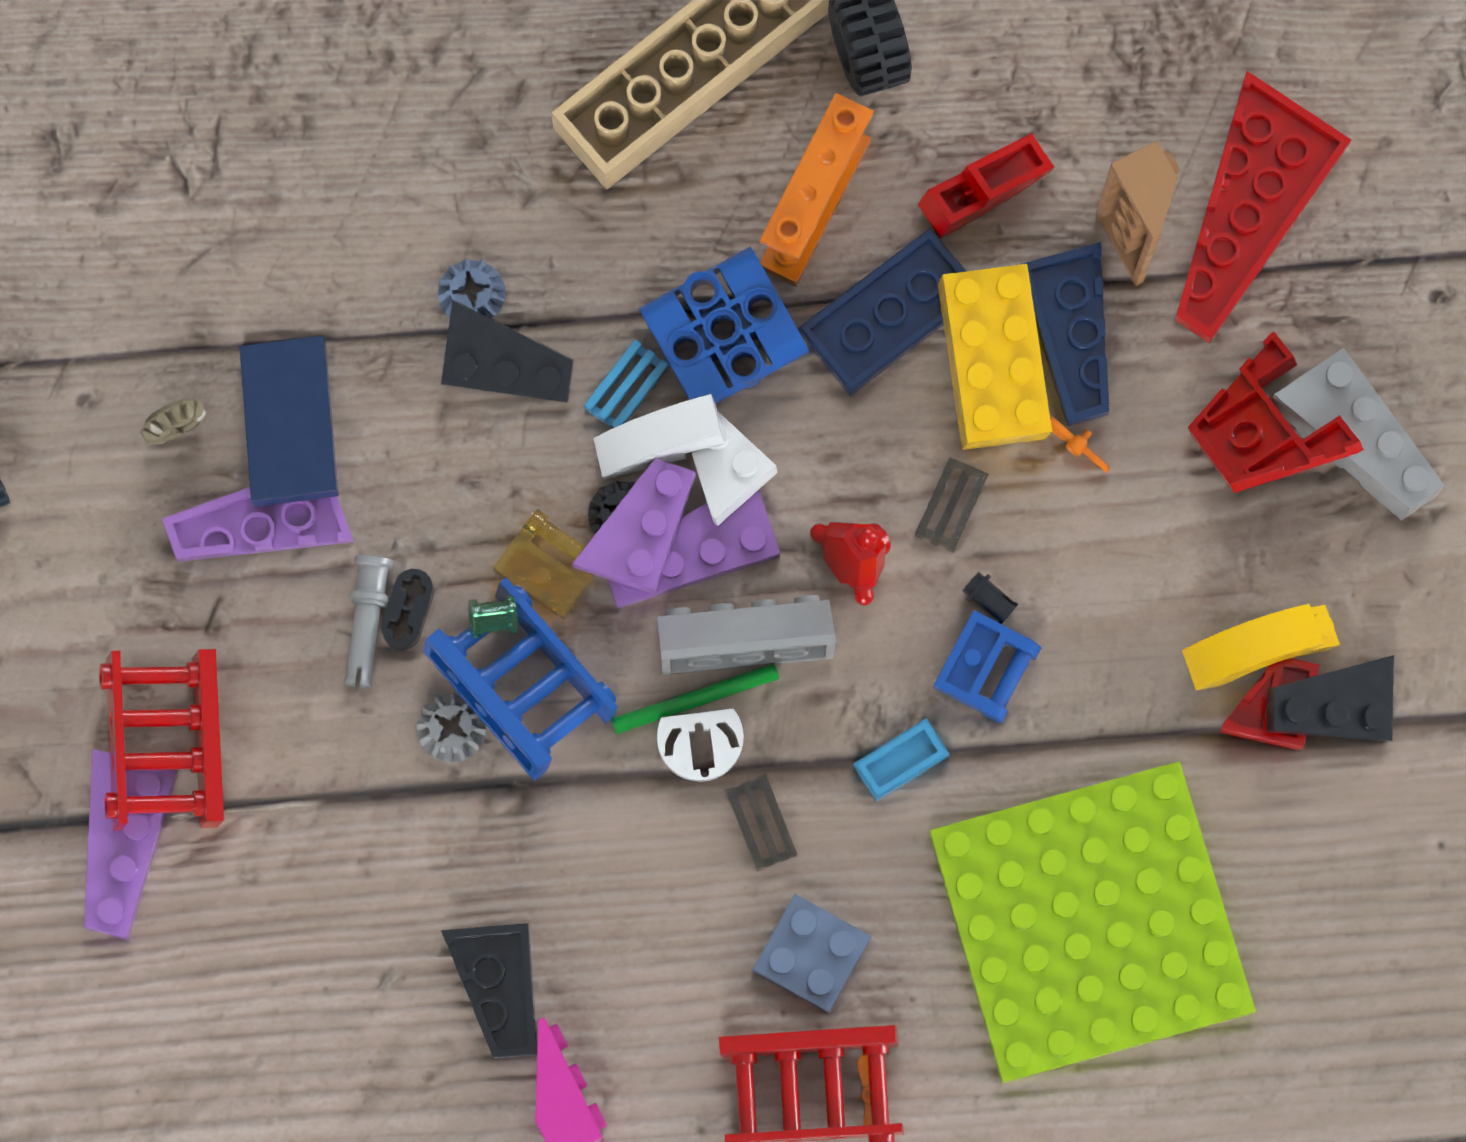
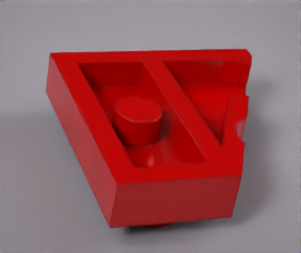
(1250, 715)

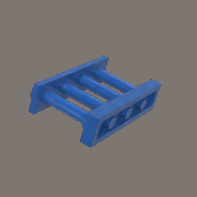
(505, 717)

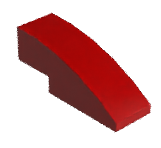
(984, 185)

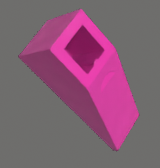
(559, 1102)

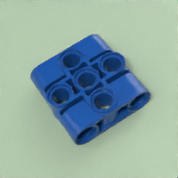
(748, 285)

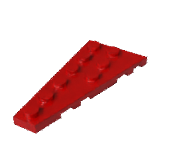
(1262, 185)

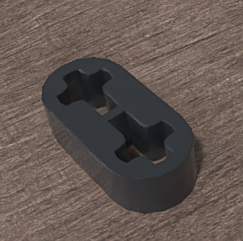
(417, 613)

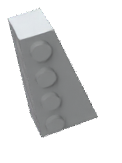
(1390, 463)

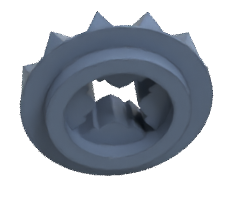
(454, 280)

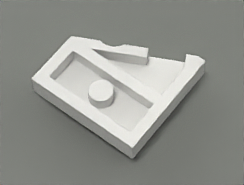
(731, 471)

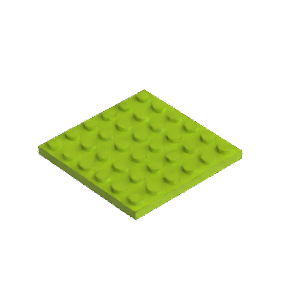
(1091, 922)

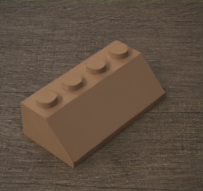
(1137, 204)

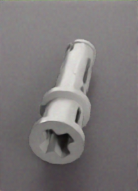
(369, 599)

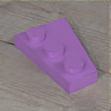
(641, 529)

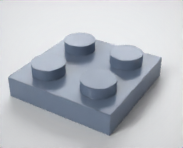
(811, 953)

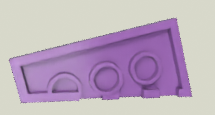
(237, 528)
(709, 551)
(120, 858)

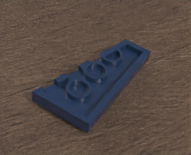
(1072, 329)

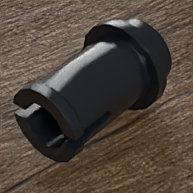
(989, 597)

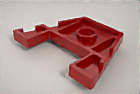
(1250, 436)

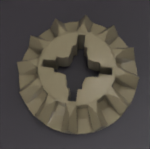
(172, 421)

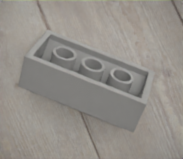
(746, 636)

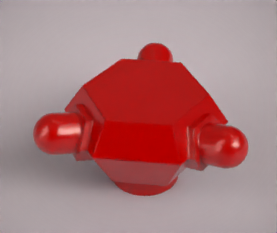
(854, 554)

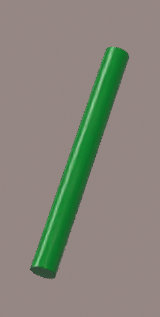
(695, 698)

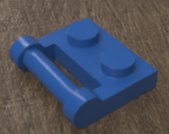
(974, 659)

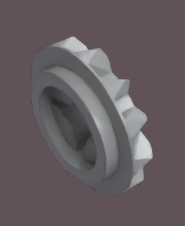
(454, 747)

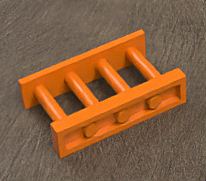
(815, 189)

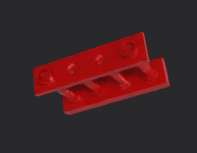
(202, 759)
(831, 1048)

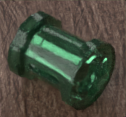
(492, 616)

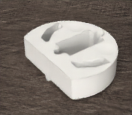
(723, 754)

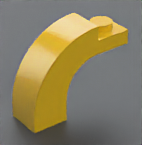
(1259, 644)

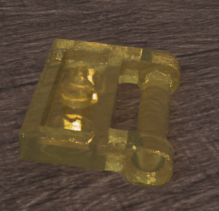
(538, 572)

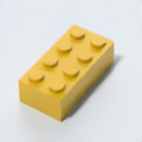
(994, 356)

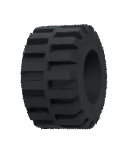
(870, 44)

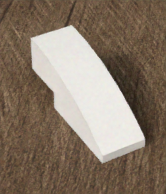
(659, 435)

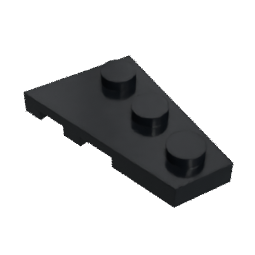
(1337, 704)

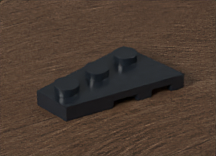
(501, 360)
(499, 983)

